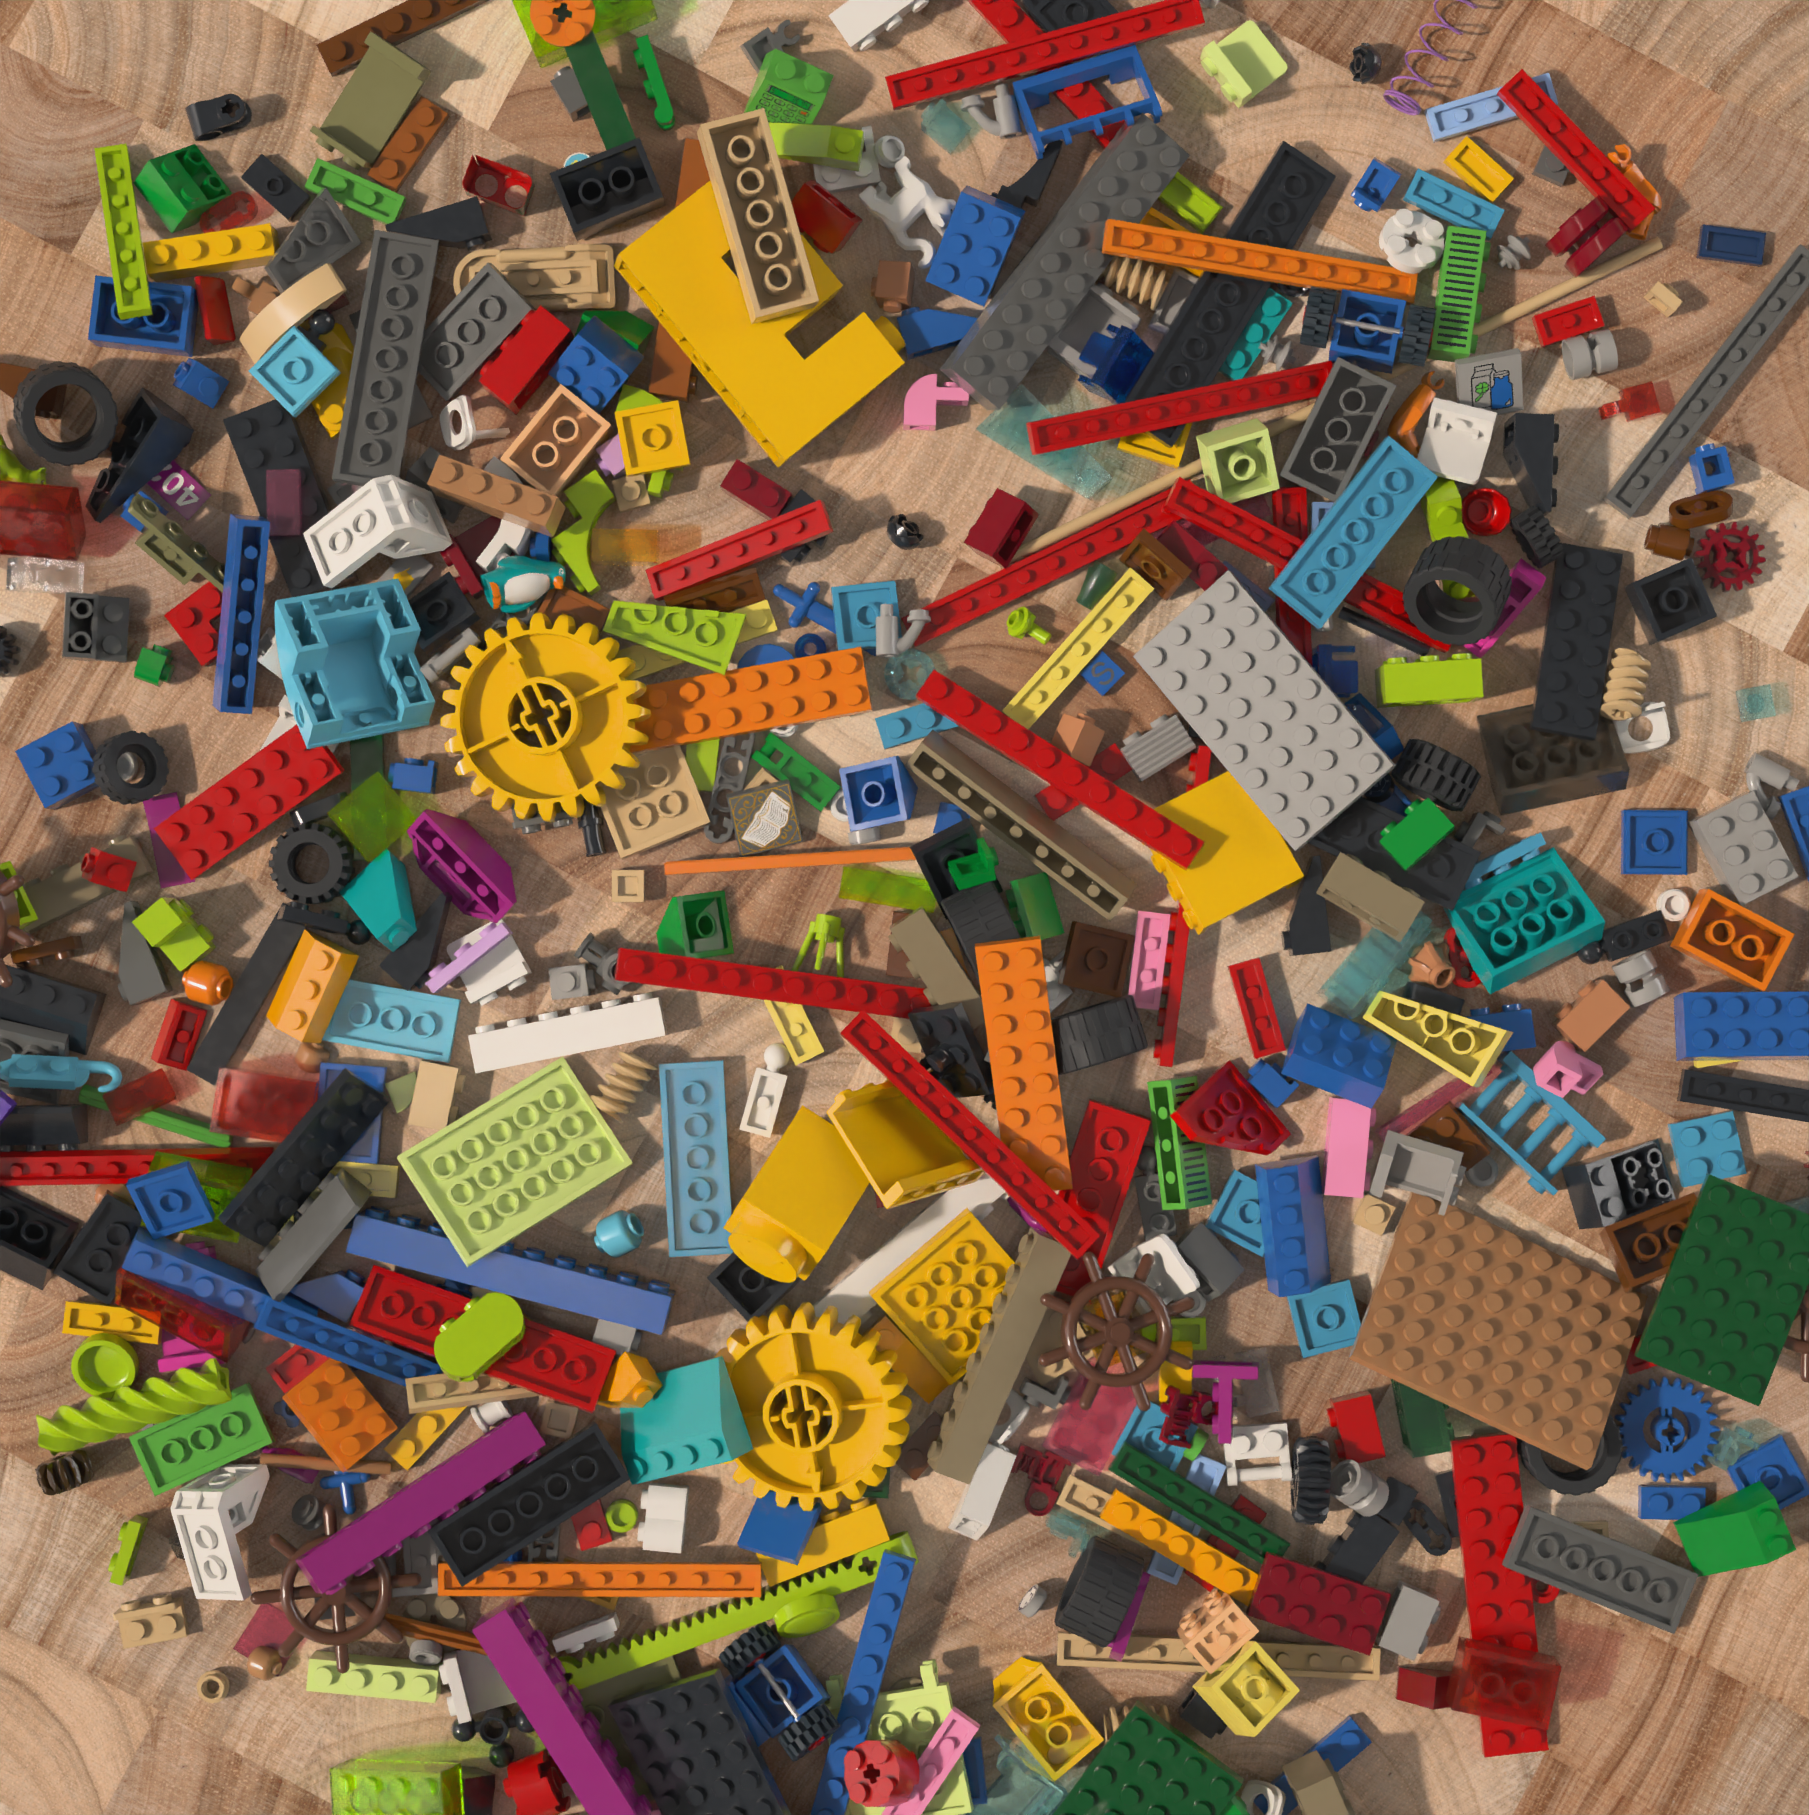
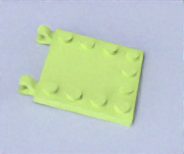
(913, 1719)

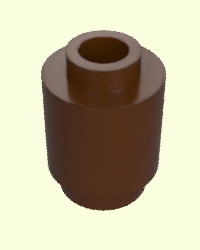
(1669, 541)

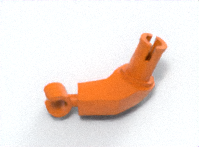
(1635, 176)
(1410, 412)

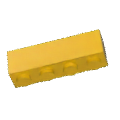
(210, 252)
(833, 1539)

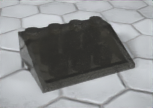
(1545, 768)

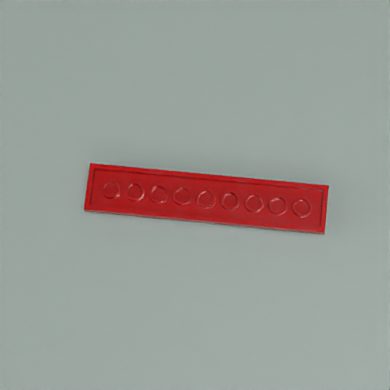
(1496, 1597)

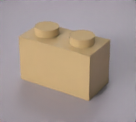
(436, 1095)

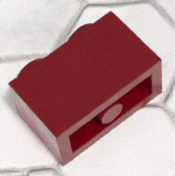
(755, 491)
(1001, 528)

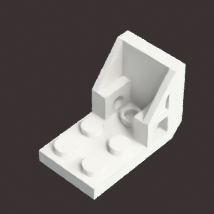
(378, 518)
(209, 1531)

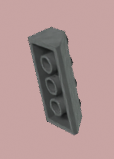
(311, 1234)

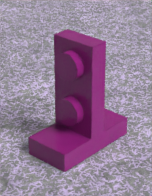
(1223, 1390)

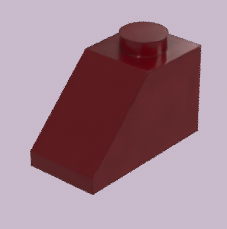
(1204, 565)

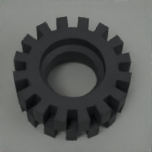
(1536, 537)

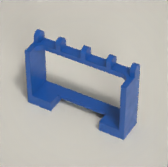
(1117, 65)

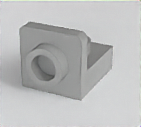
(571, 981)

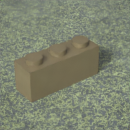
(1370, 896)

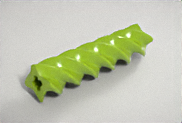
(134, 1409)

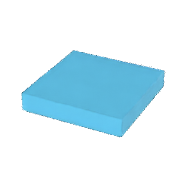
(294, 371)

